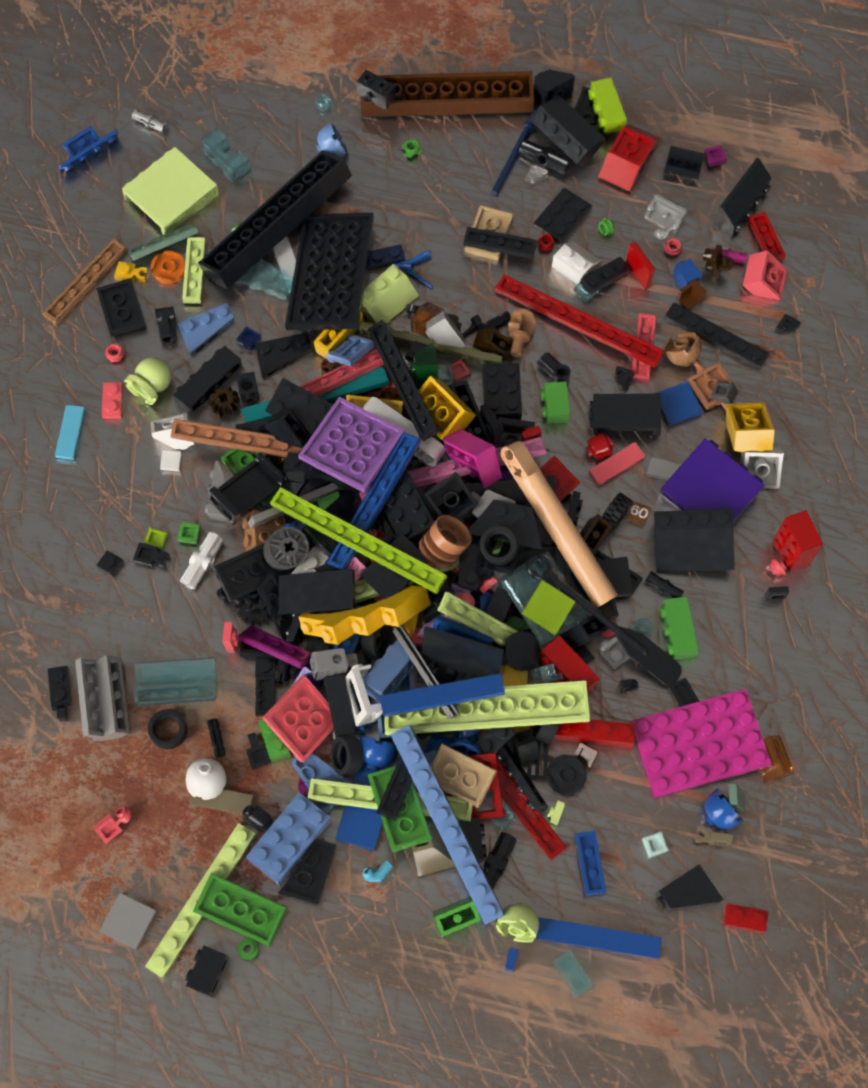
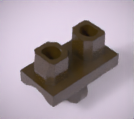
(717, 261)

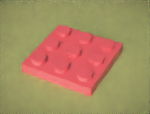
(301, 718)

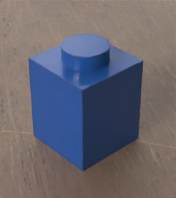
(686, 272)

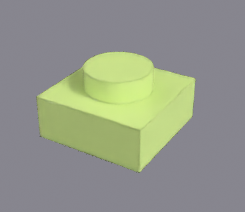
(555, 812)

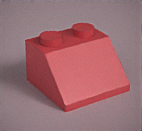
(765, 275)

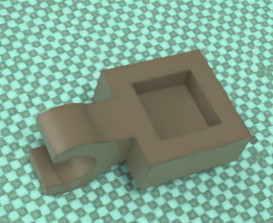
(718, 837)

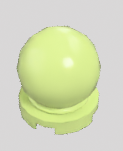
(150, 378)

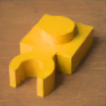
(129, 270)

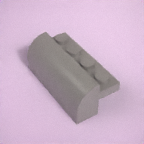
(102, 698)

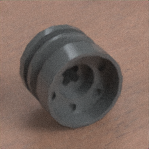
(275, 552)

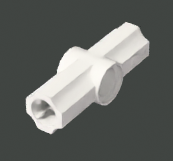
(202, 560)

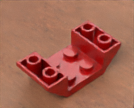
(627, 156)

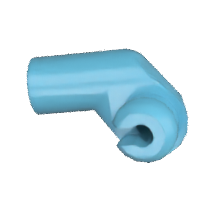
(377, 875)

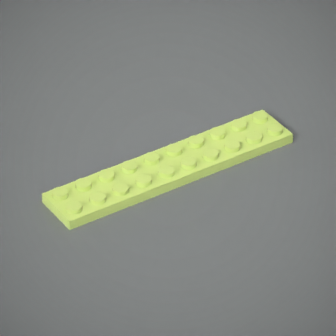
(518, 707)

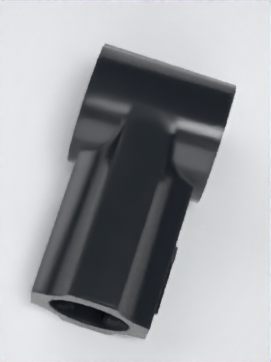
(165, 320)
(554, 368)

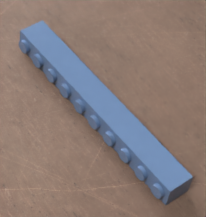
(447, 824)

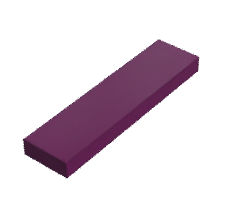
(275, 646)

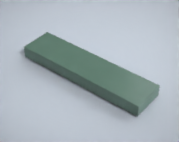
(162, 241)

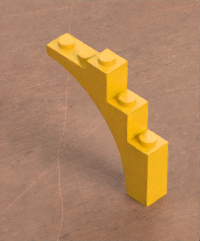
(365, 620)

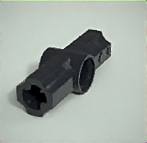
(545, 156)
(498, 857)

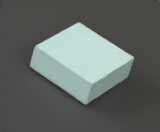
(655, 844)

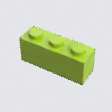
(607, 105)

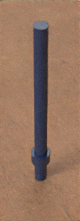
(528, 127)

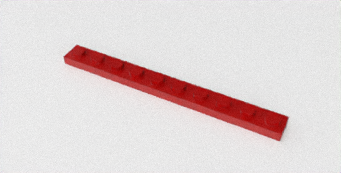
(579, 321)

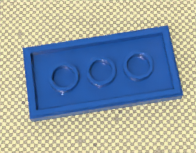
(358, 824)

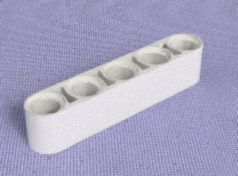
(428, 451)

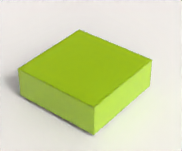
(156, 538)

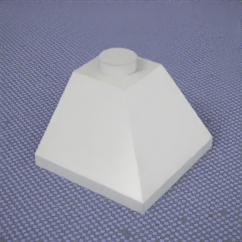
(162, 429)

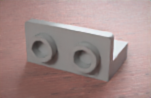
(613, 653)

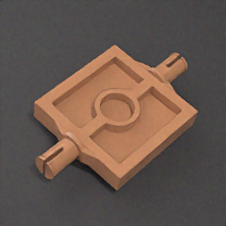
(705, 381)

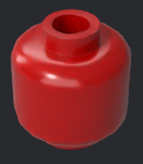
(599, 446)

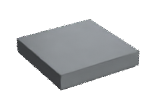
(128, 921)

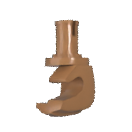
(520, 329)

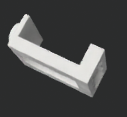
(368, 713)

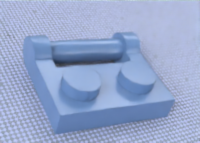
(351, 350)

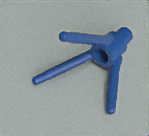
(408, 266)

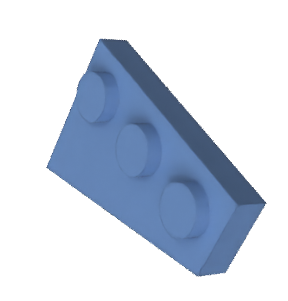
(200, 328)
(317, 769)

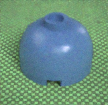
(330, 141)

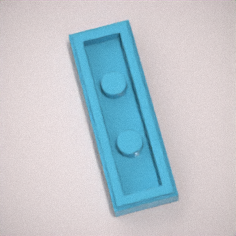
(70, 432)

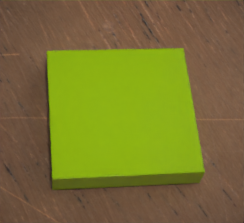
(548, 607)

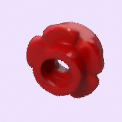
(545, 238)

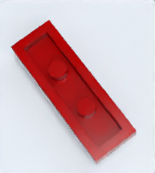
(766, 235)

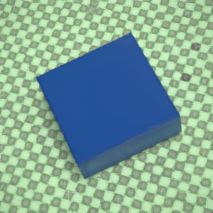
(510, 963)

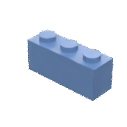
(388, 672)

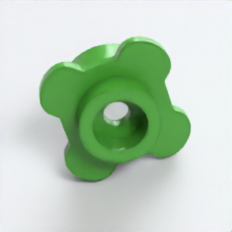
(411, 144)

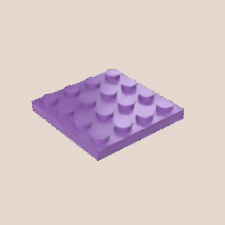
(351, 444)

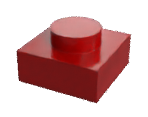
(531, 433)

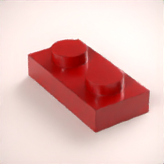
(745, 918)

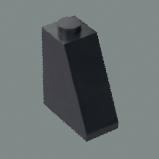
(689, 891)

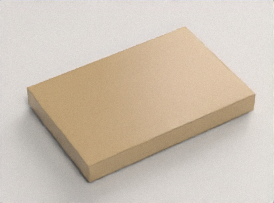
(490, 220)
(462, 775)

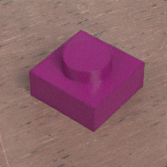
(715, 156)

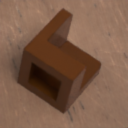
(691, 295)

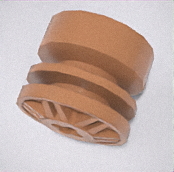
(445, 541)

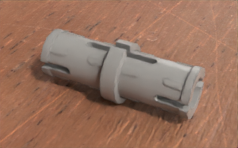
(149, 120)

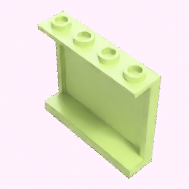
(171, 190)

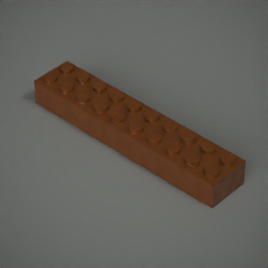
(456, 94)

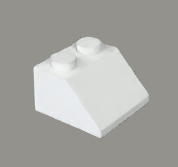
(574, 262)
(765, 465)

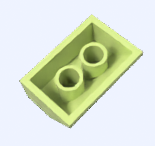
(388, 296)

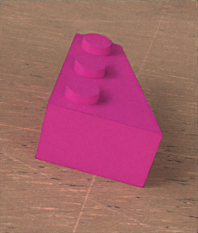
(475, 455)

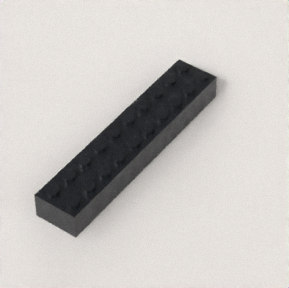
(275, 219)

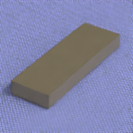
(227, 801)

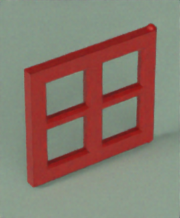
(495, 787)

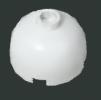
(205, 778)

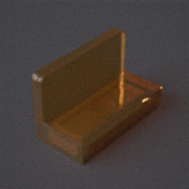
(779, 759)

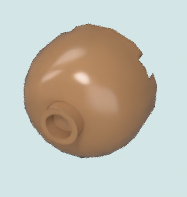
(684, 349)

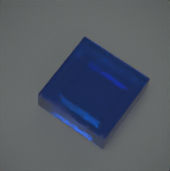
(248, 338)

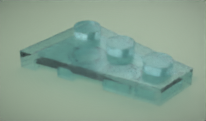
(268, 279)

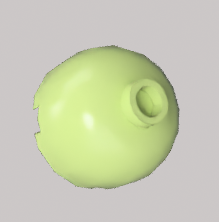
(520, 922)

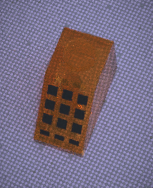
(424, 314)

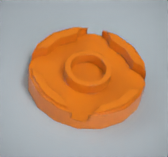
(168, 267)

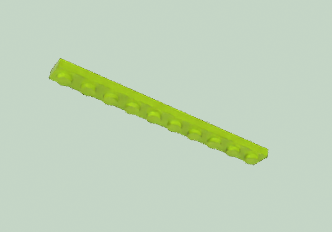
(359, 540)

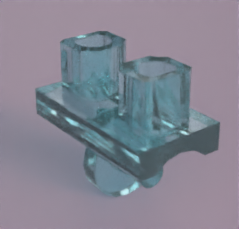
(544, 674)

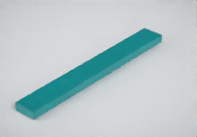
(366, 382)

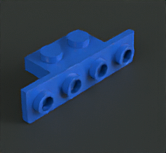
(83, 144)

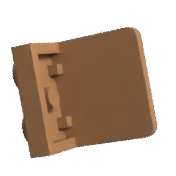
(257, 535)

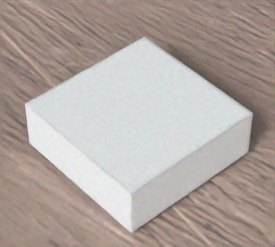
(171, 461)

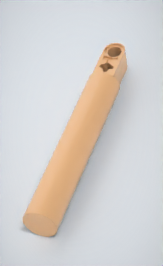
(558, 524)

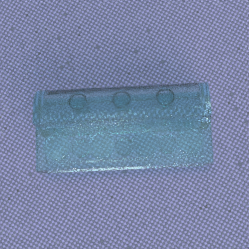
(175, 681)

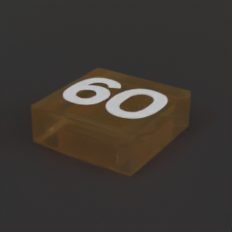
(638, 513)

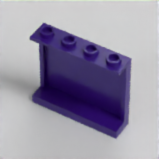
(712, 481)

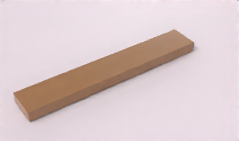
(85, 281)

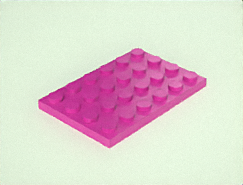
(700, 743)

